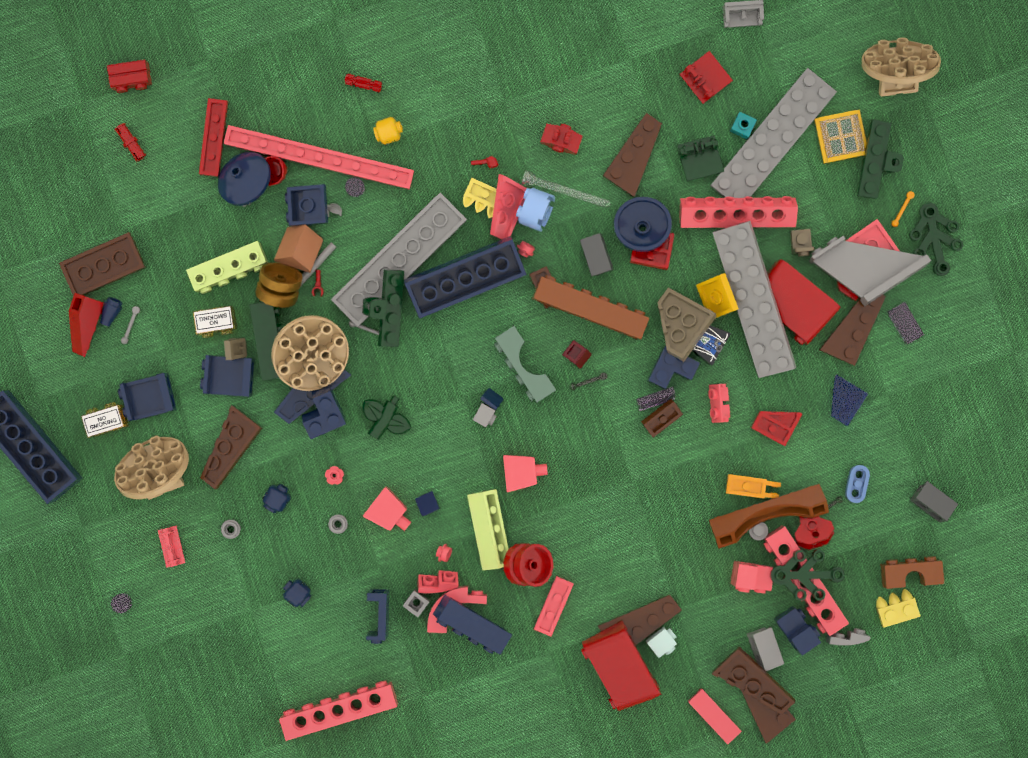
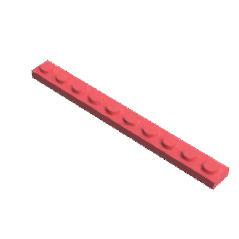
(318, 157)

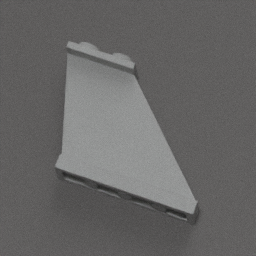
(866, 268)

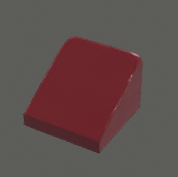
(577, 354)

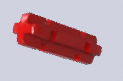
(362, 82)

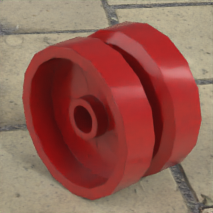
(528, 564)

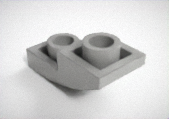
(853, 637)

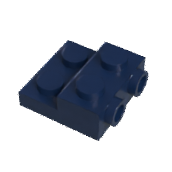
(306, 205)

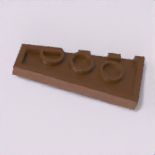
(852, 332)
(232, 443)
(646, 619)
(751, 678)
(768, 721)

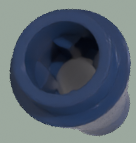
(110, 311)

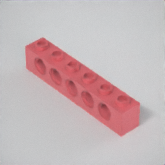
(728, 217)
(836, 619)
(293, 729)

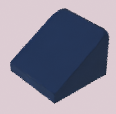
(491, 398)
(427, 503)

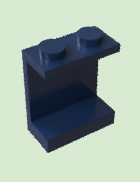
(227, 376)

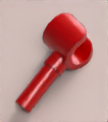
(490, 161)
(317, 284)

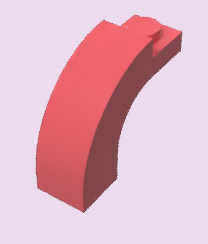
(462, 596)

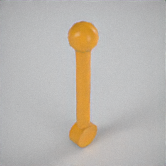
(909, 195)

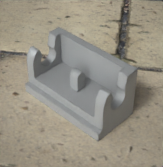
(743, 13)
(765, 648)

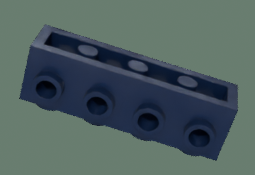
(472, 624)

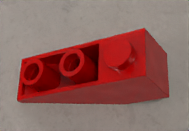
(83, 319)

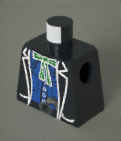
(711, 344)

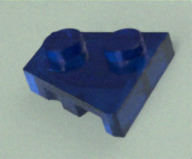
(846, 400)

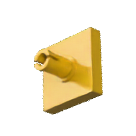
(717, 295)

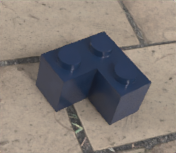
(667, 365)
(326, 416)
(800, 635)

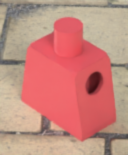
(522, 471)
(387, 511)

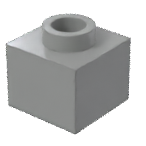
(485, 415)
(416, 610)

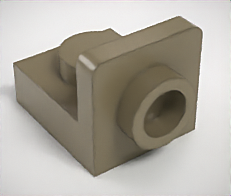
(801, 242)
(235, 348)

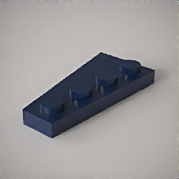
(299, 401)

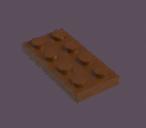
(102, 265)

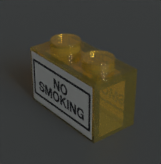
(214, 321)
(104, 421)

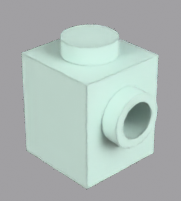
(662, 642)

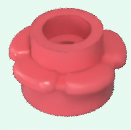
(525, 249)
(334, 480)
(443, 553)

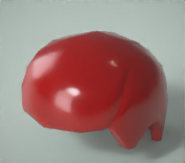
(277, 168)

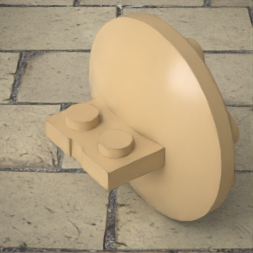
(900, 66)
(310, 353)
(152, 468)

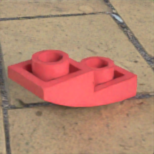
(435, 584)

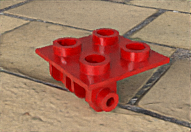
(705, 77)

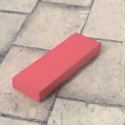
(553, 606)
(714, 716)

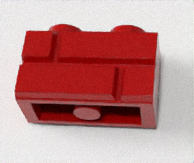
(129, 75)

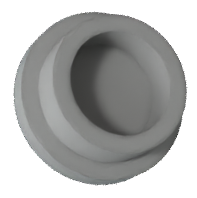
(759, 531)

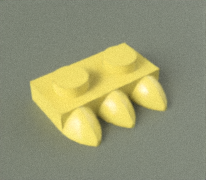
(482, 194)
(897, 610)

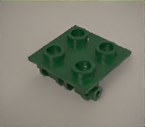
(700, 158)

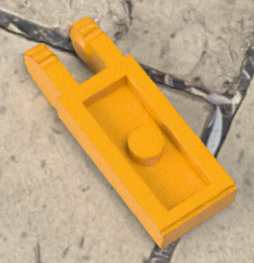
(750, 486)

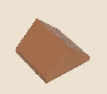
(299, 248)

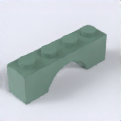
(538, 385)

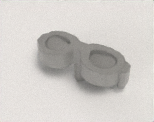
(334, 208)

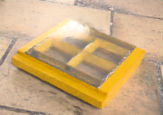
(841, 136)

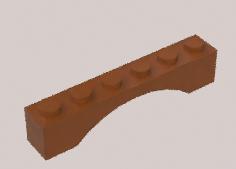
(805, 503)

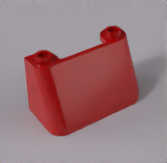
(800, 302)
(620, 667)

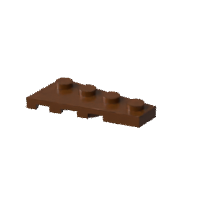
(633, 157)

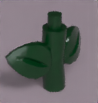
(385, 417)

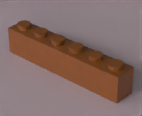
(590, 308)

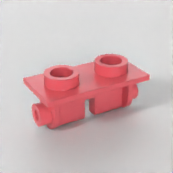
(717, 394)
(171, 546)

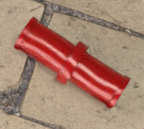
(130, 142)

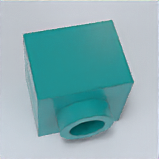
(743, 132)

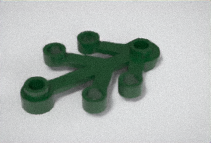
(935, 236)
(804, 574)

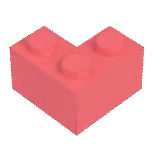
(751, 577)

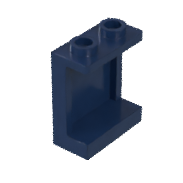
(147, 397)
(382, 596)

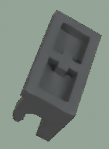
(597, 254)
(933, 502)

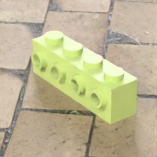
(226, 267)
(488, 528)

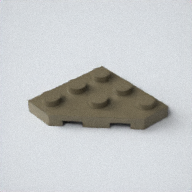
(682, 323)

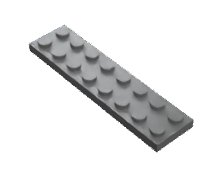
(774, 136)
(404, 252)
(754, 299)

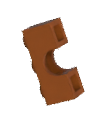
(895, 572)

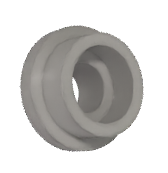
(333, 528)
(224, 529)

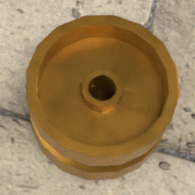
(278, 285)

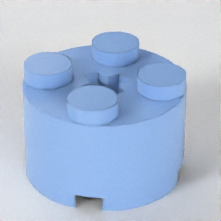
(535, 209)

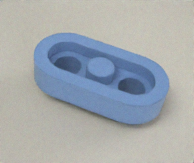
(859, 484)

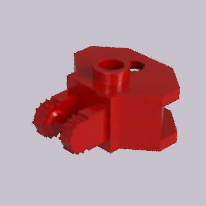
(561, 138)
(812, 528)

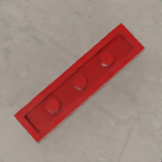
(213, 137)

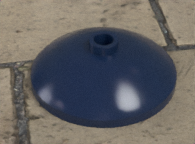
(244, 178)
(642, 213)

